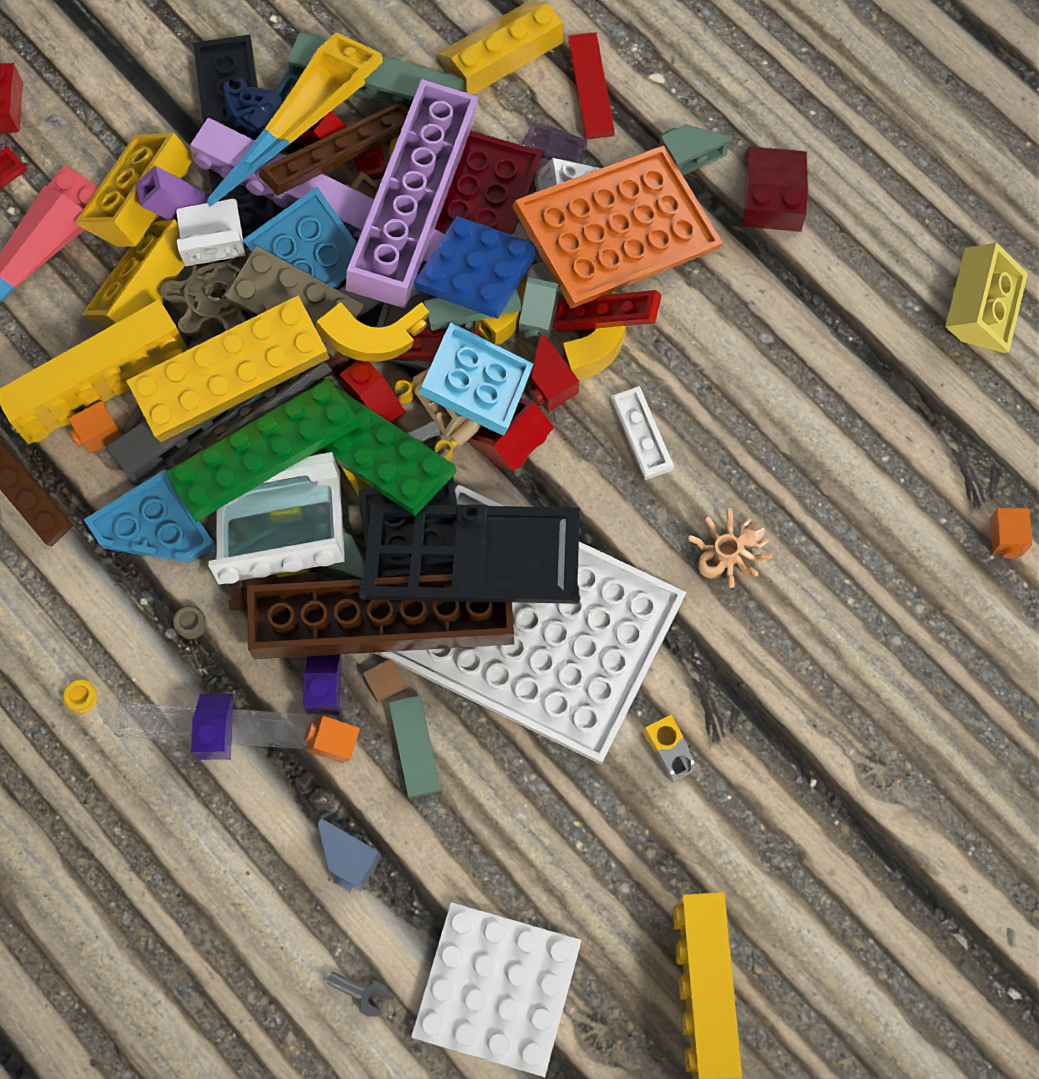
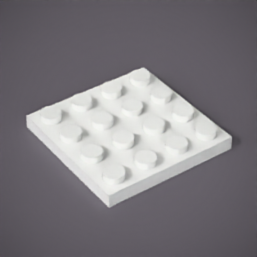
(497, 989)

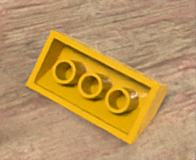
(503, 45)
(115, 207)
(138, 276)

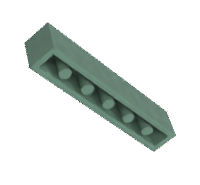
(387, 84)

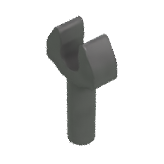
(359, 992)

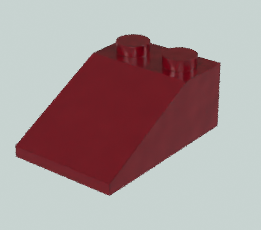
(775, 189)

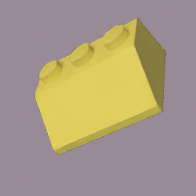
(986, 298)

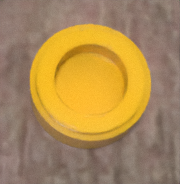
(80, 696)

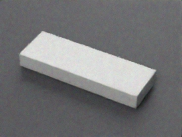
(642, 433)

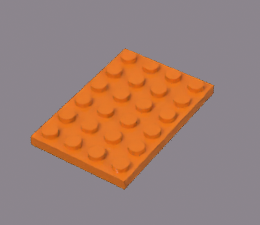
(617, 225)

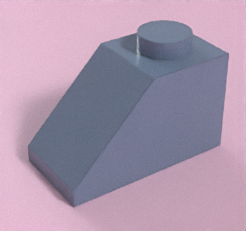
(347, 857)

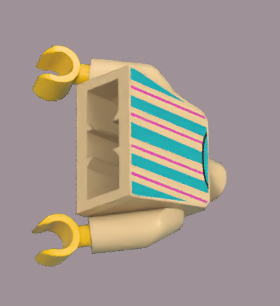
(448, 421)

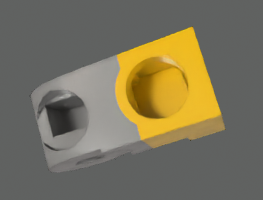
(670, 748)

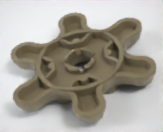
(196, 293)

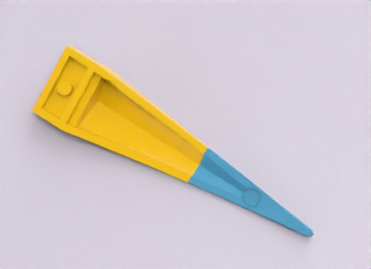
(327, 81)

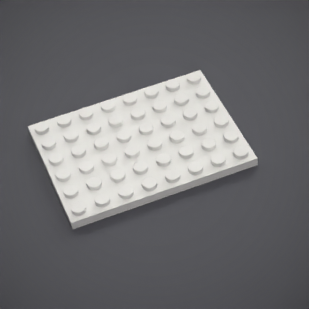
(569, 663)

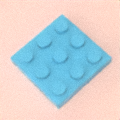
(476, 379)

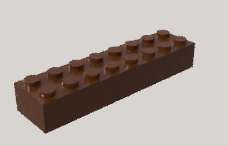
(334, 621)

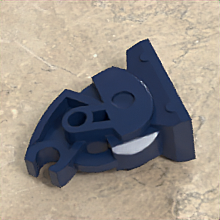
(250, 107)

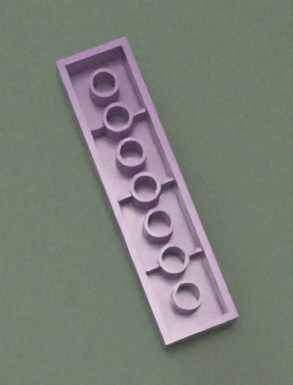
(411, 194)

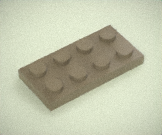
(271, 281)

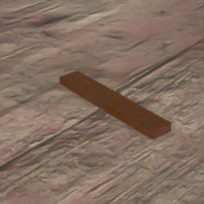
(334, 149)

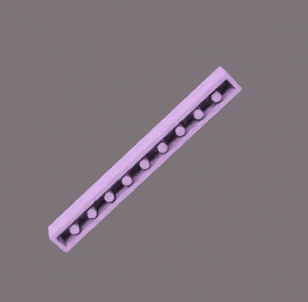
(222, 148)

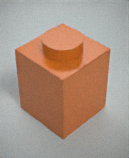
(93, 427)
(1011, 532)
(331, 739)

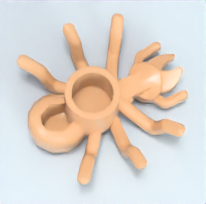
(727, 549)

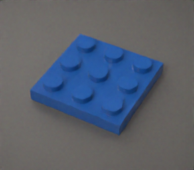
(476, 267)

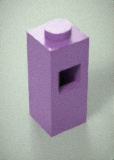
(166, 193)

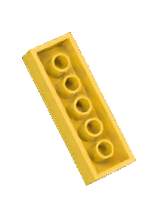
(228, 369)
(90, 372)
(707, 987)

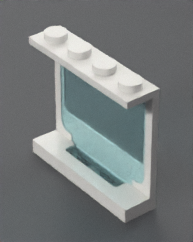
(282, 524)

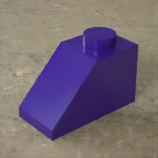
(322, 684)
(212, 727)

